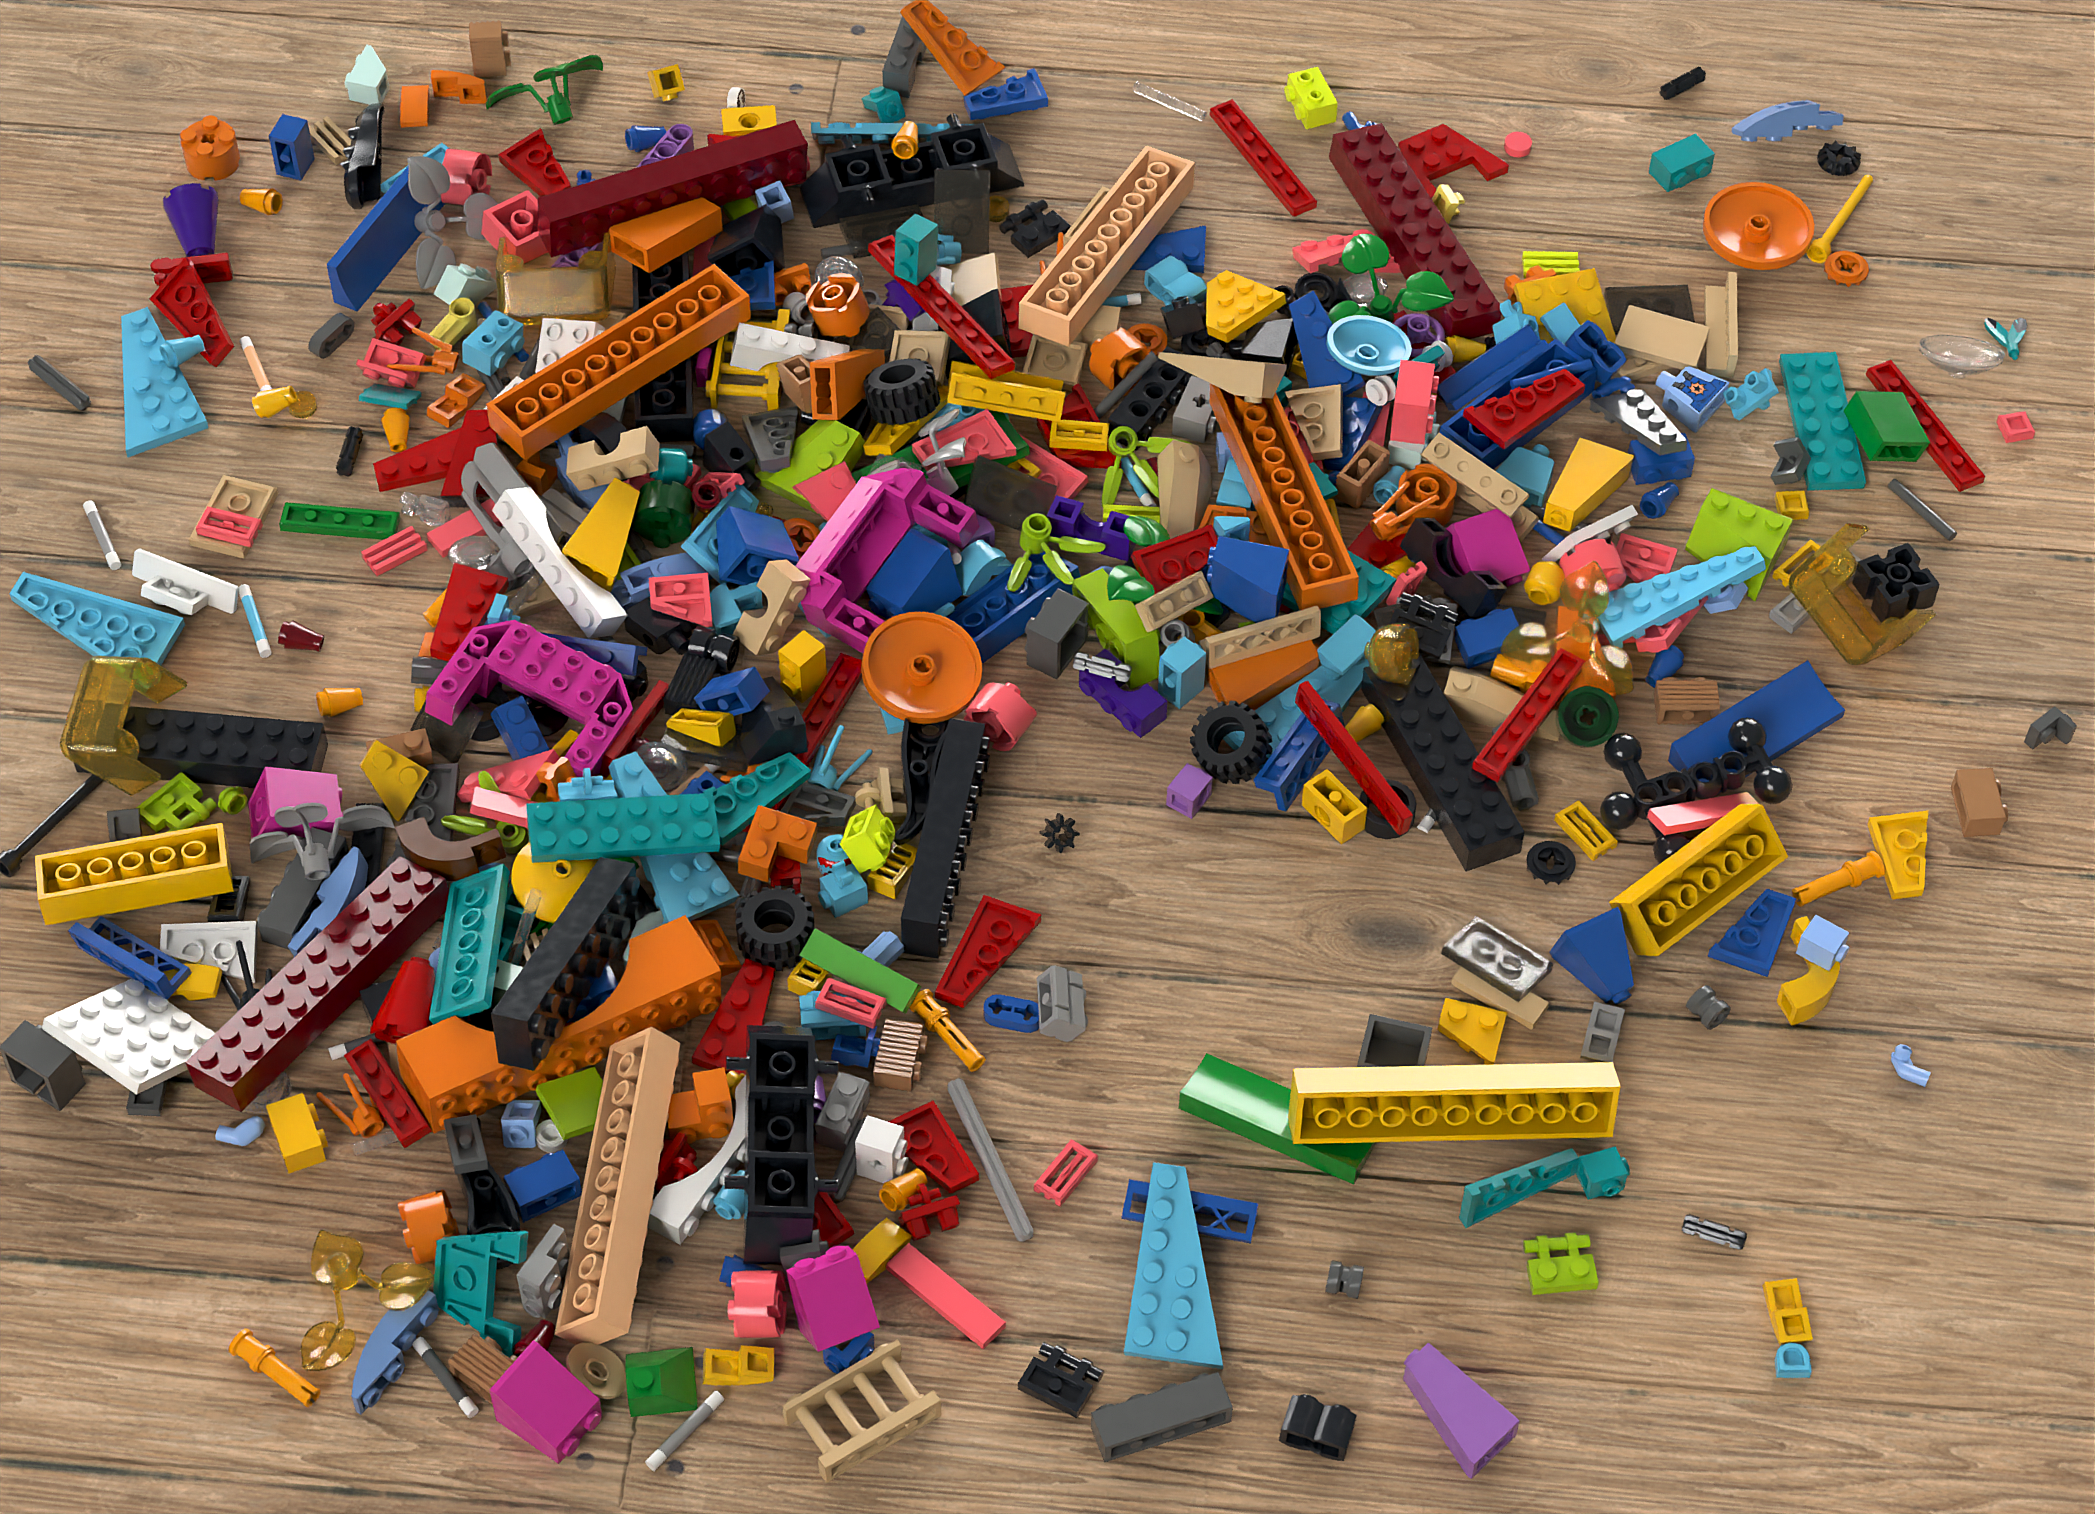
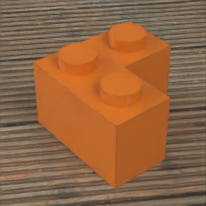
(773, 835)
(703, 1111)

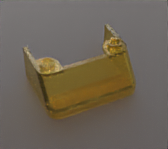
(556, 292)
(1838, 612)
(96, 718)

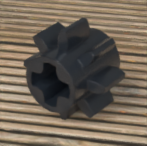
(1054, 826)

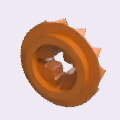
(1846, 260)
(1152, 334)
(807, 530)

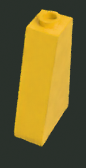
(1585, 483)
(602, 536)

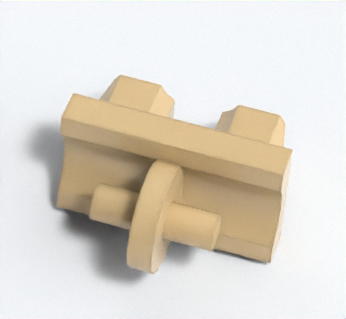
(881, 793)

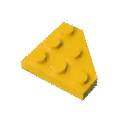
(1237, 304)

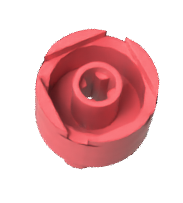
(467, 175)
(1603, 554)
(1003, 713)
(758, 1304)

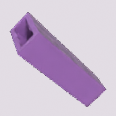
(1459, 1409)

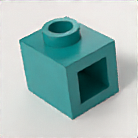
(1602, 1173)

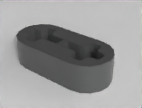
(331, 335)

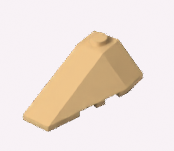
(1237, 377)
(1183, 487)
(1488, 701)

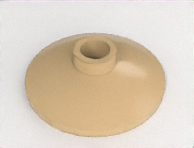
(597, 1369)

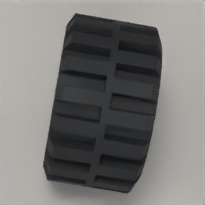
(901, 391)
(1215, 727)
(769, 908)

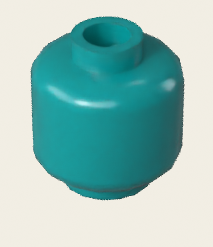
(673, 466)

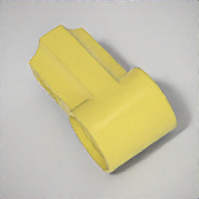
(458, 322)

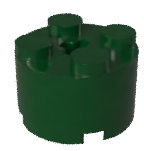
(664, 513)
(1592, 700)

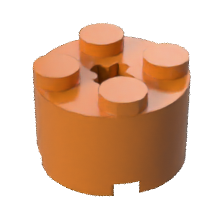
(210, 149)
(838, 306)
(1116, 357)
(1426, 482)
(427, 1221)

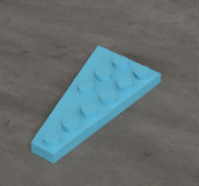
(1673, 594)
(98, 621)
(1282, 712)
(1171, 1295)

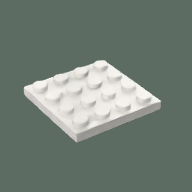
(130, 1034)

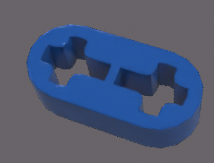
(1012, 1013)

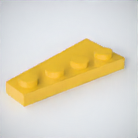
(889, 438)

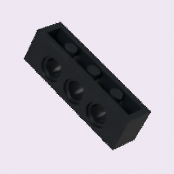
(1150, 399)

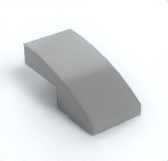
(1602, 1033)

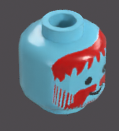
(829, 853)

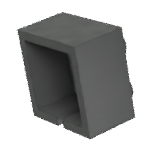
(1056, 633)
(1394, 1043)
(38, 1058)

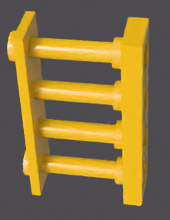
(769, 391)
(1008, 393)

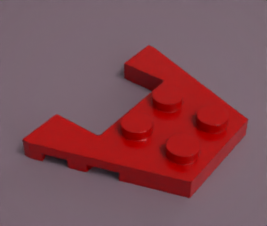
(1445, 151)

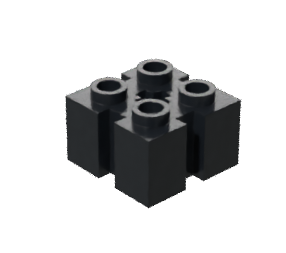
(1895, 583)

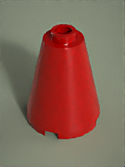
(406, 1003)

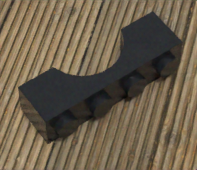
(1431, 543)

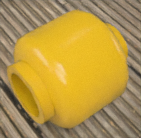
(1544, 582)

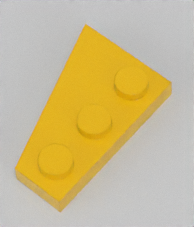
(1901, 846)

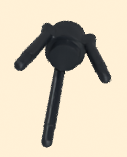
(251, 991)

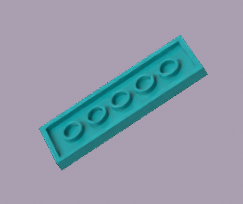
(1817, 414)
(622, 827)
(470, 944)

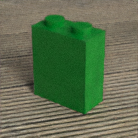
(1886, 426)

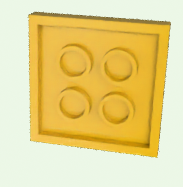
(1579, 292)

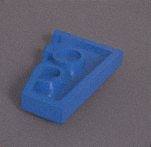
(1012, 97)
(758, 285)

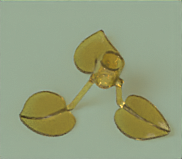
(1588, 593)
(336, 1262)

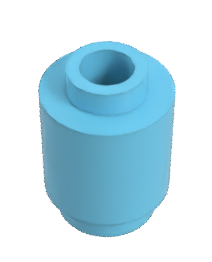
(730, 1202)

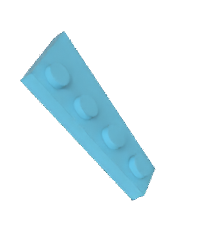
(703, 541)

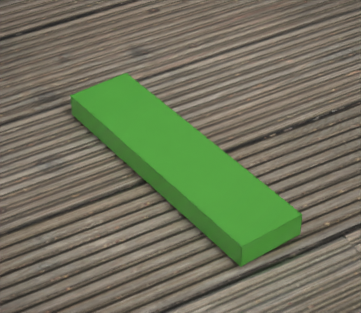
(860, 970)

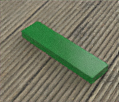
(339, 521)

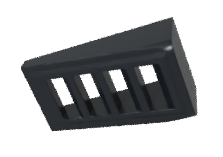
(238, 905)

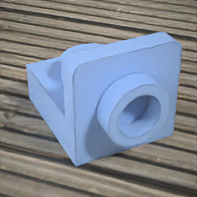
(1728, 599)
(520, 1123)

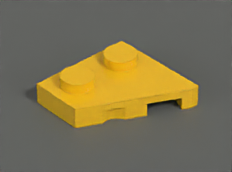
(393, 777)
(1473, 1027)

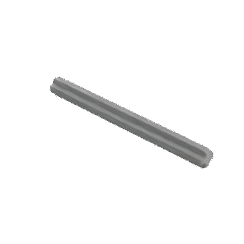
(990, 1160)

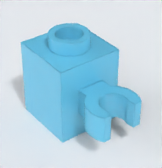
(1513, 321)
(842, 889)

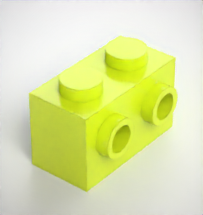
(1311, 98)
(868, 839)

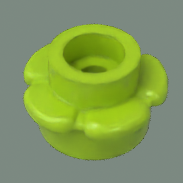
(232, 800)

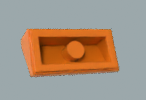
(717, 945)

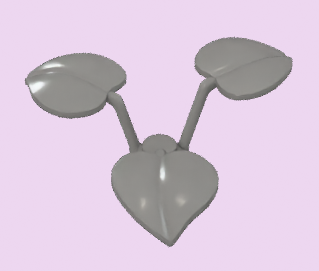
(426, 182)
(938, 476)
(315, 857)

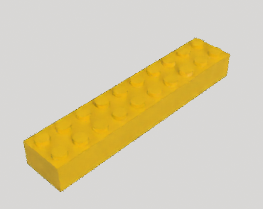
(1453, 1103)

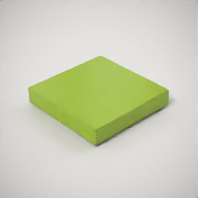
(572, 1101)

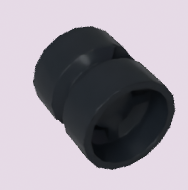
(721, 647)

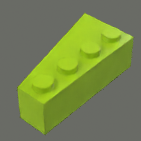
(1120, 628)

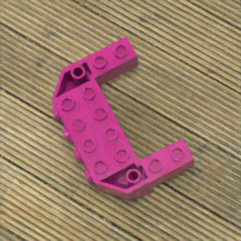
(863, 538)
(543, 671)

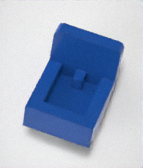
(854, 1050)
(856, 1350)

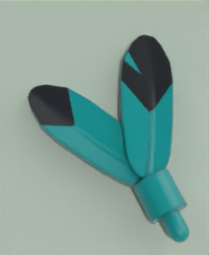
(2008, 340)

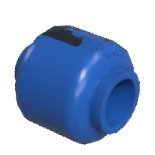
(706, 422)

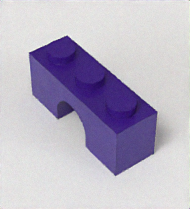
(1070, 520)
(1137, 709)

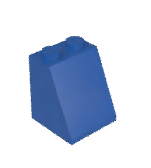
(748, 543)
(1248, 577)
(914, 578)

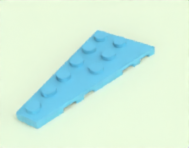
(877, 132)
(156, 396)
(682, 882)

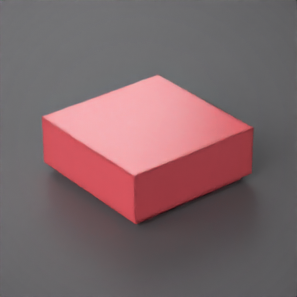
(2015, 427)

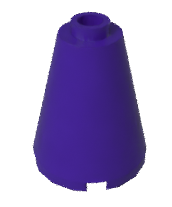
(193, 217)

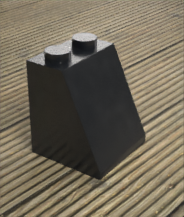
(749, 243)
(991, 316)

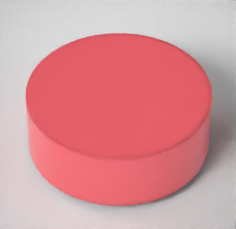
(1518, 144)

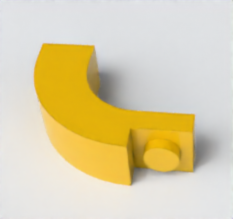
(1810, 993)

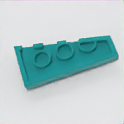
(765, 787)
(1515, 1185)

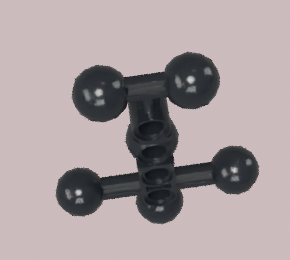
(1745, 736)

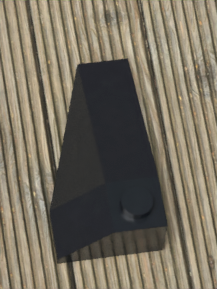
(773, 727)

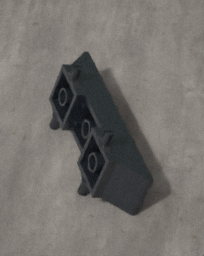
(873, 180)
(779, 1140)

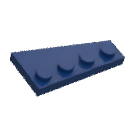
(1311, 330)

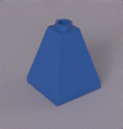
(1598, 956)

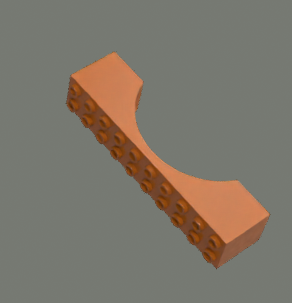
(665, 984)

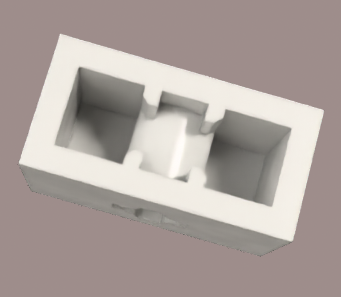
(880, 1150)

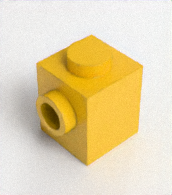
(666, 82)

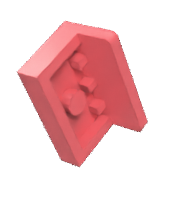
(384, 353)

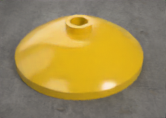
(556, 887)

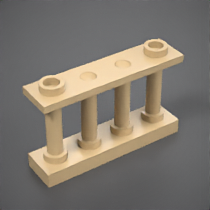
(1481, 485)
(863, 1441)

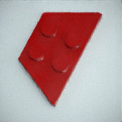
(1077, 408)

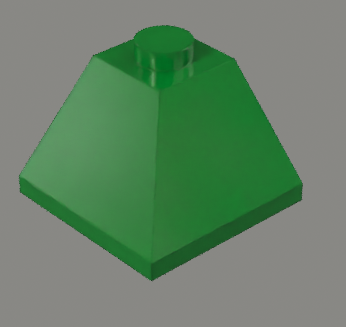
(661, 1382)

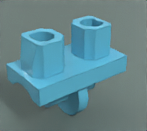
(1752, 394)
(586, 788)

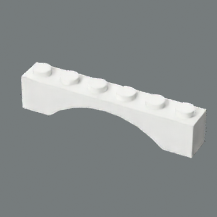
(588, 604)
(681, 1204)

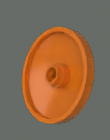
(1758, 226)
(921, 667)

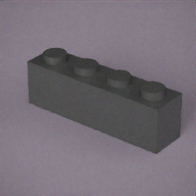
(296, 896)
(1161, 1416)

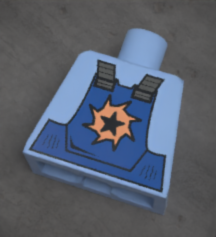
(1692, 395)

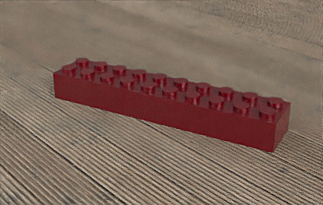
(715, 172)
(1413, 227)
(319, 984)

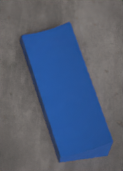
(375, 245)
(999, 616)
(1788, 708)

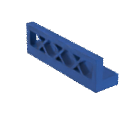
(1490, 367)
(617, 655)
(1295, 760)
(130, 962)
(1203, 1203)

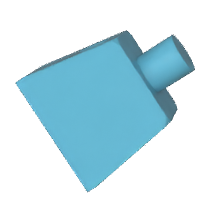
(1530, 472)

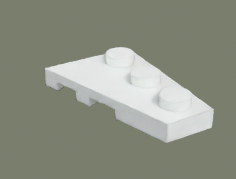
(1616, 522)
(212, 945)

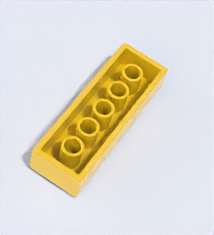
(133, 873)
(1699, 879)

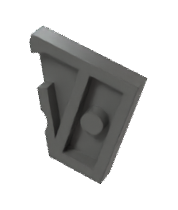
(820, 805)

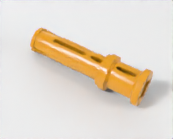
(1850, 875)
(938, 1020)
(263, 1359)

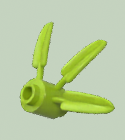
(1141, 467)
(1035, 540)
(476, 826)

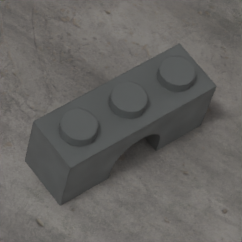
(901, 61)

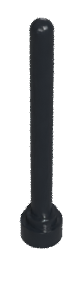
(11, 859)

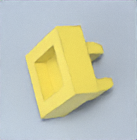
(1447, 201)

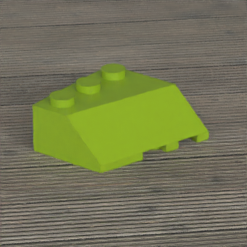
(815, 451)
(1732, 524)

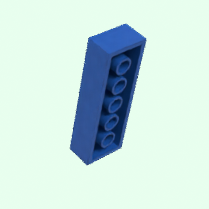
(1482, 447)

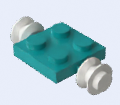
(1383, 388)

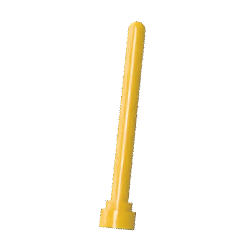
(1821, 247)

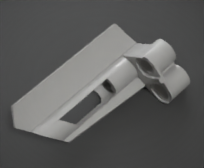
(495, 475)

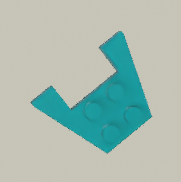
(467, 1281)

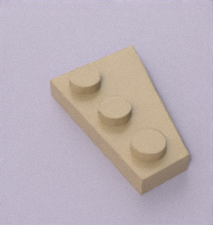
(1320, 419)

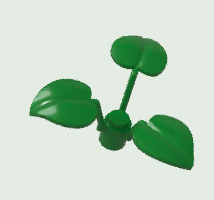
(557, 104)
(1423, 291)
(1126, 582)

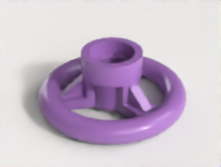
(1418, 330)

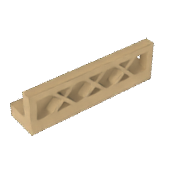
(1722, 318)
(1260, 638)

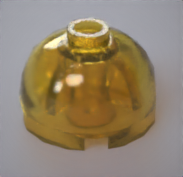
(1392, 652)

